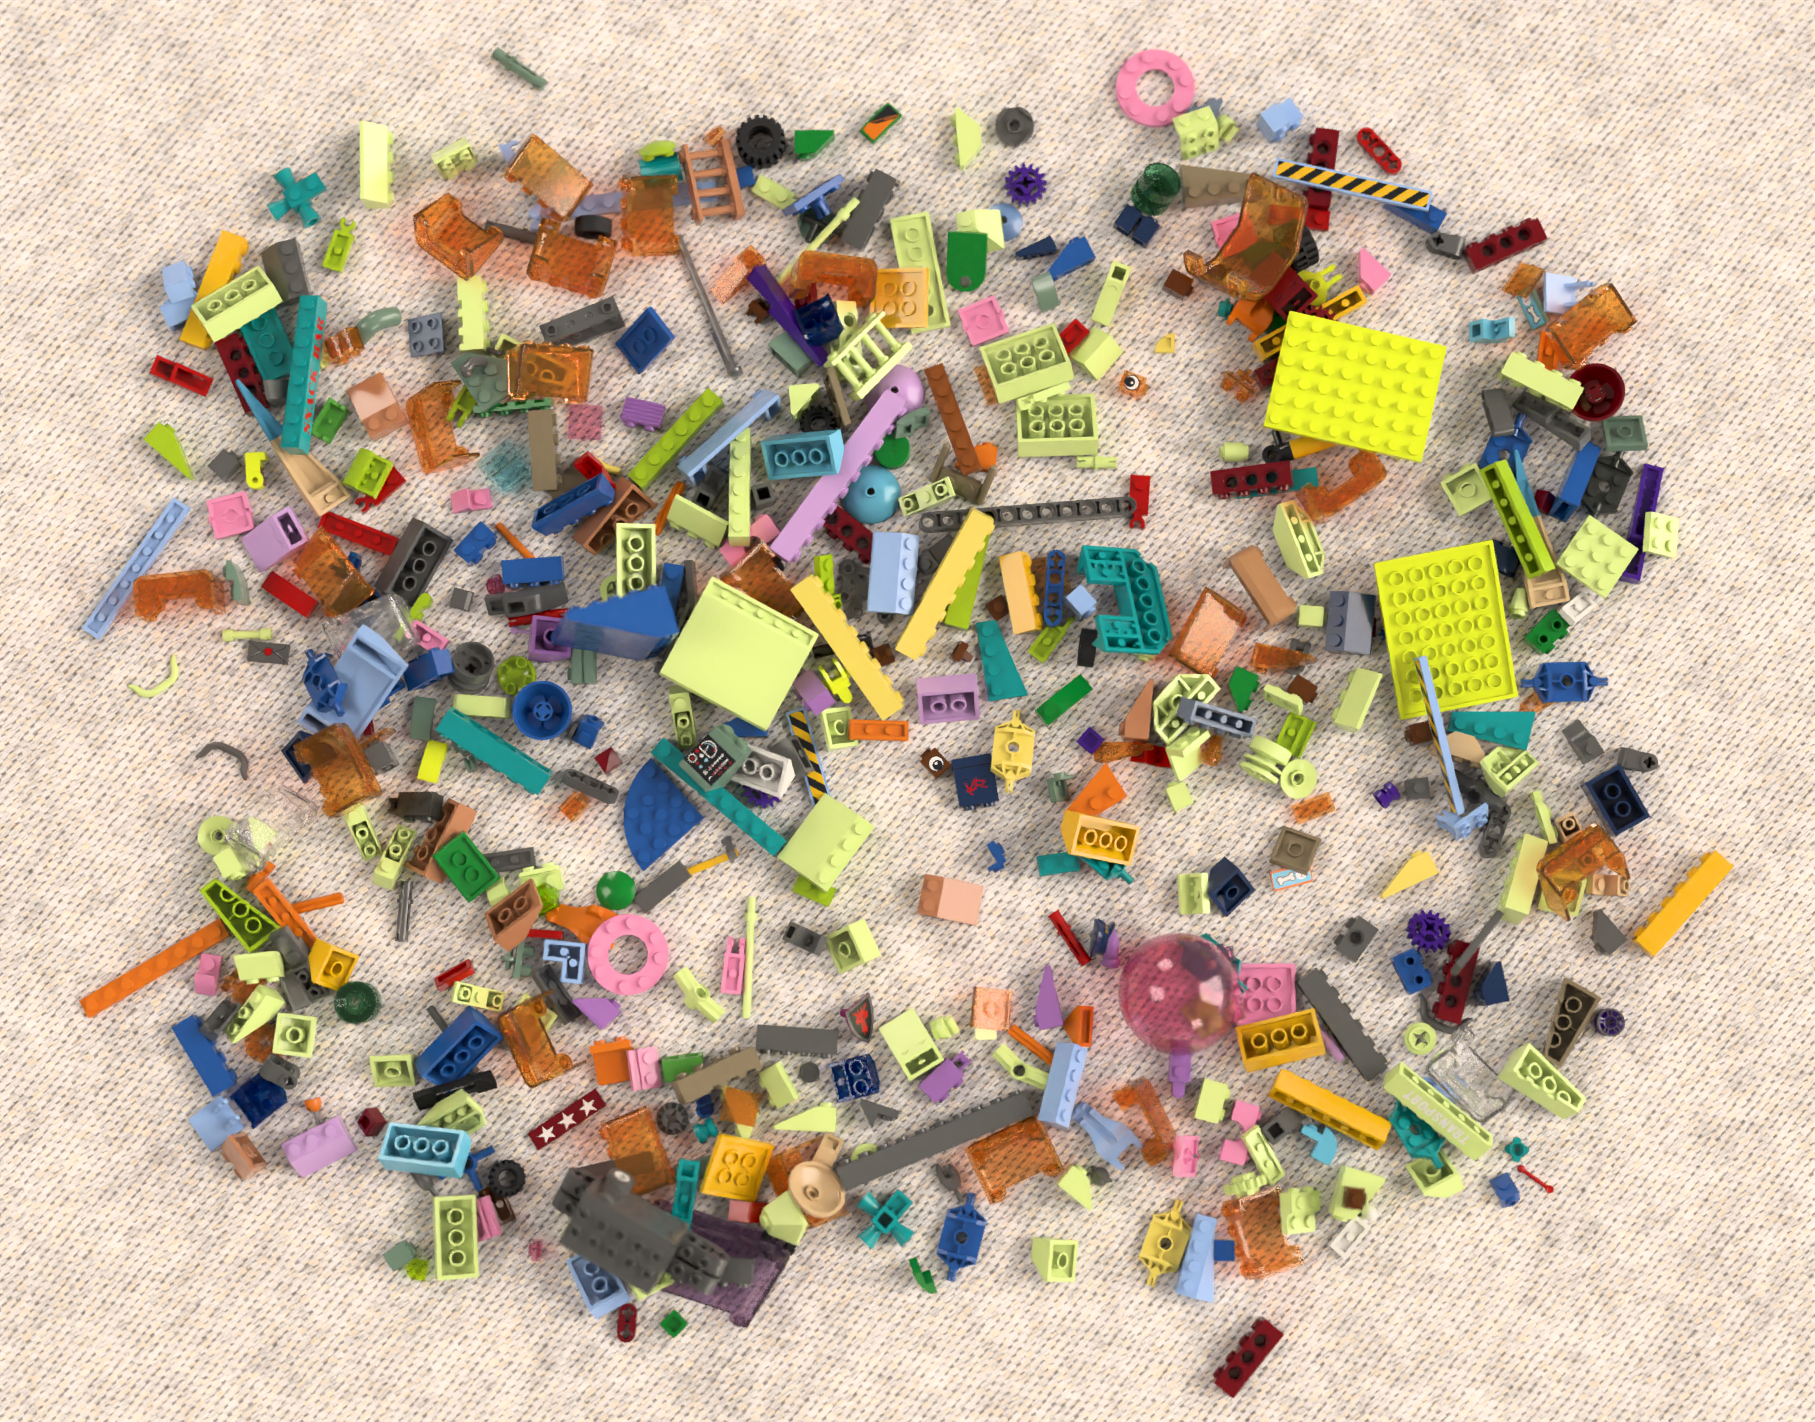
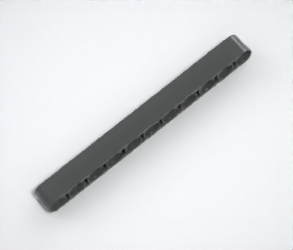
(1037, 515)

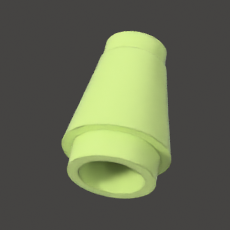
(1519, 604)

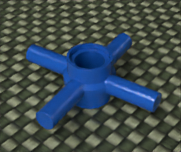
(474, 1161)

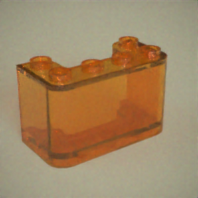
(835, 269)
(1326, 505)
(153, 590)
(339, 768)
(638, 1150)

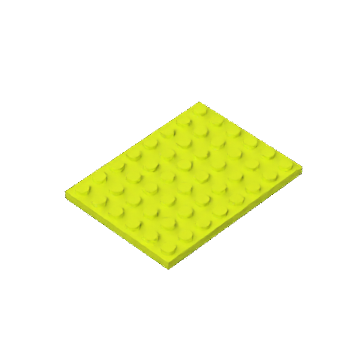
(1355, 387)
(1454, 614)

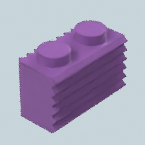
(643, 414)

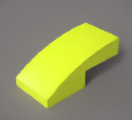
(432, 761)

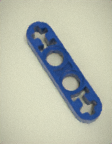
(1054, 588)

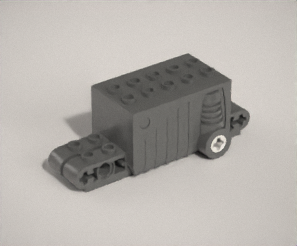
(632, 1234)

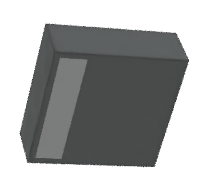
(461, 599)

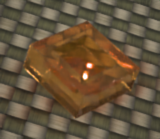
(714, 136)

